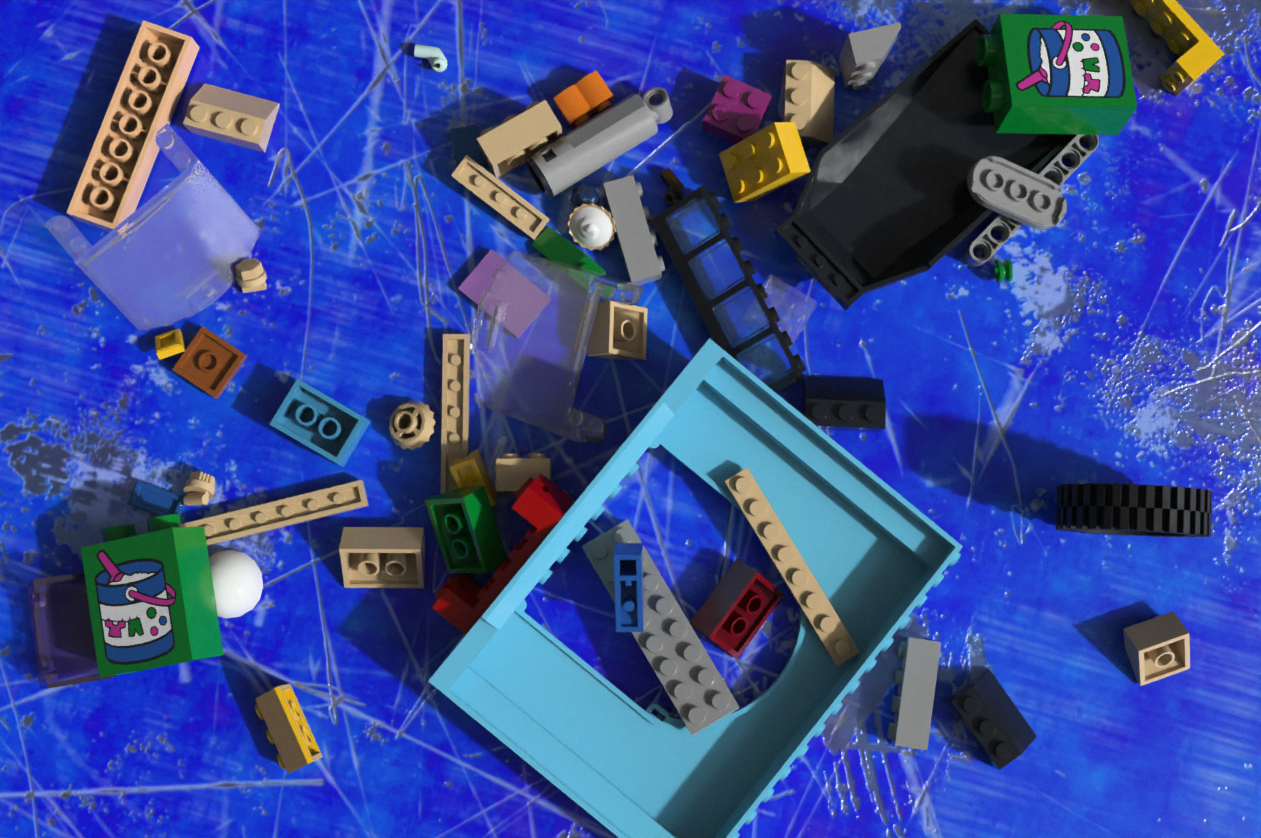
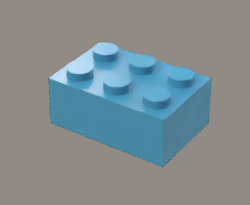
(320, 422)

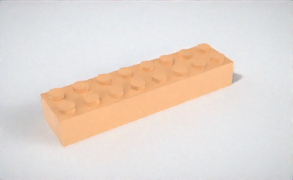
(127, 136)

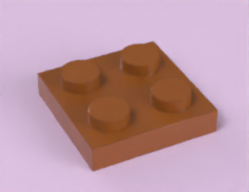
(209, 362)

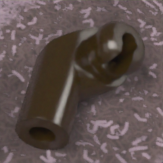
(674, 189)

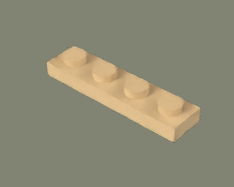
(500, 197)

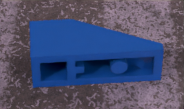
(629, 587)

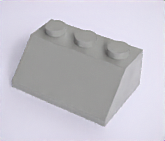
(865, 53)

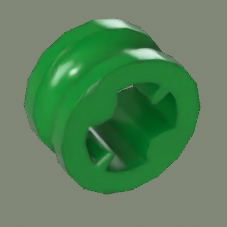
(1003, 270)

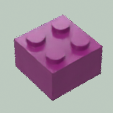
(735, 110)

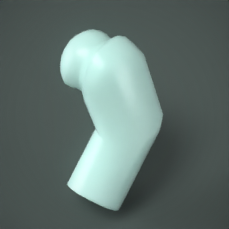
(434, 56)

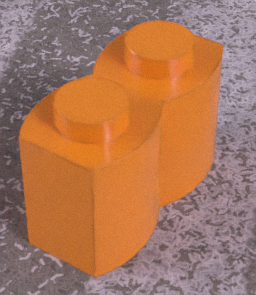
(584, 99)

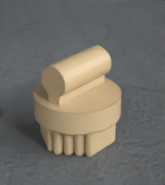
(251, 275)
(199, 489)

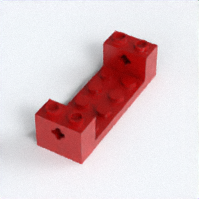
(462, 598)

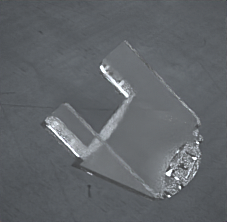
(172, 250)
(535, 339)

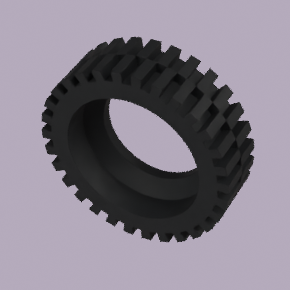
(1134, 510)

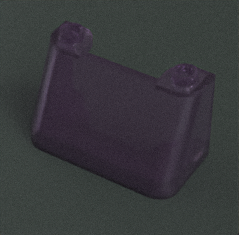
(62, 631)

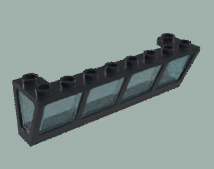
(725, 288)

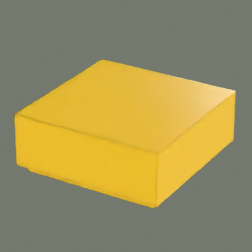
(169, 343)

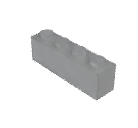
(632, 230)
(915, 693)

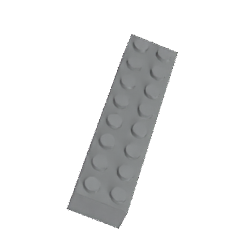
(668, 638)

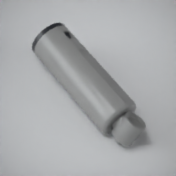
(599, 141)

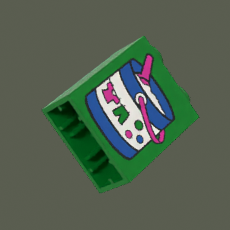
(1057, 74)
(151, 597)

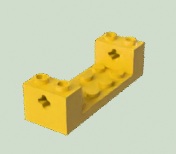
(1183, 38)

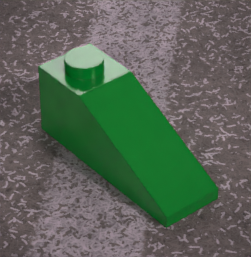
(557, 248)

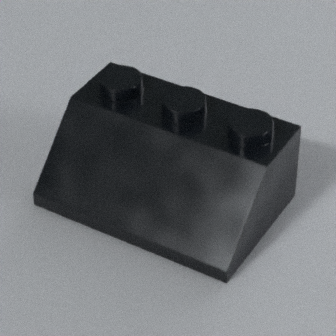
(844, 403)
(992, 720)

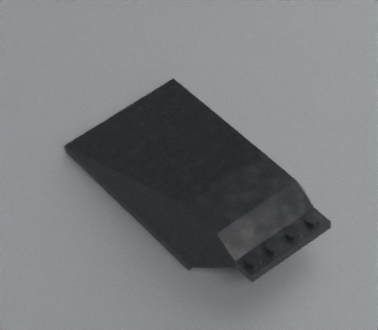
(895, 182)

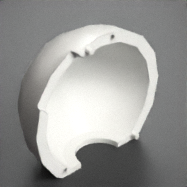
(235, 583)

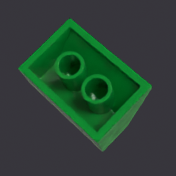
(466, 530)

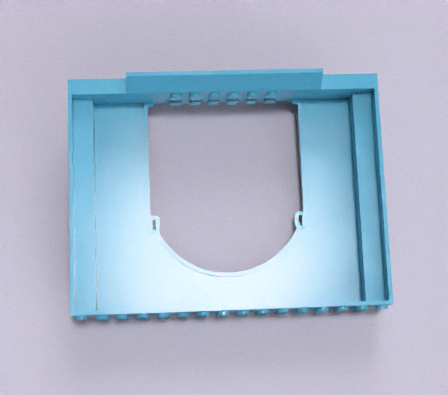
(647, 770)

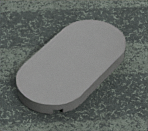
(1016, 193)

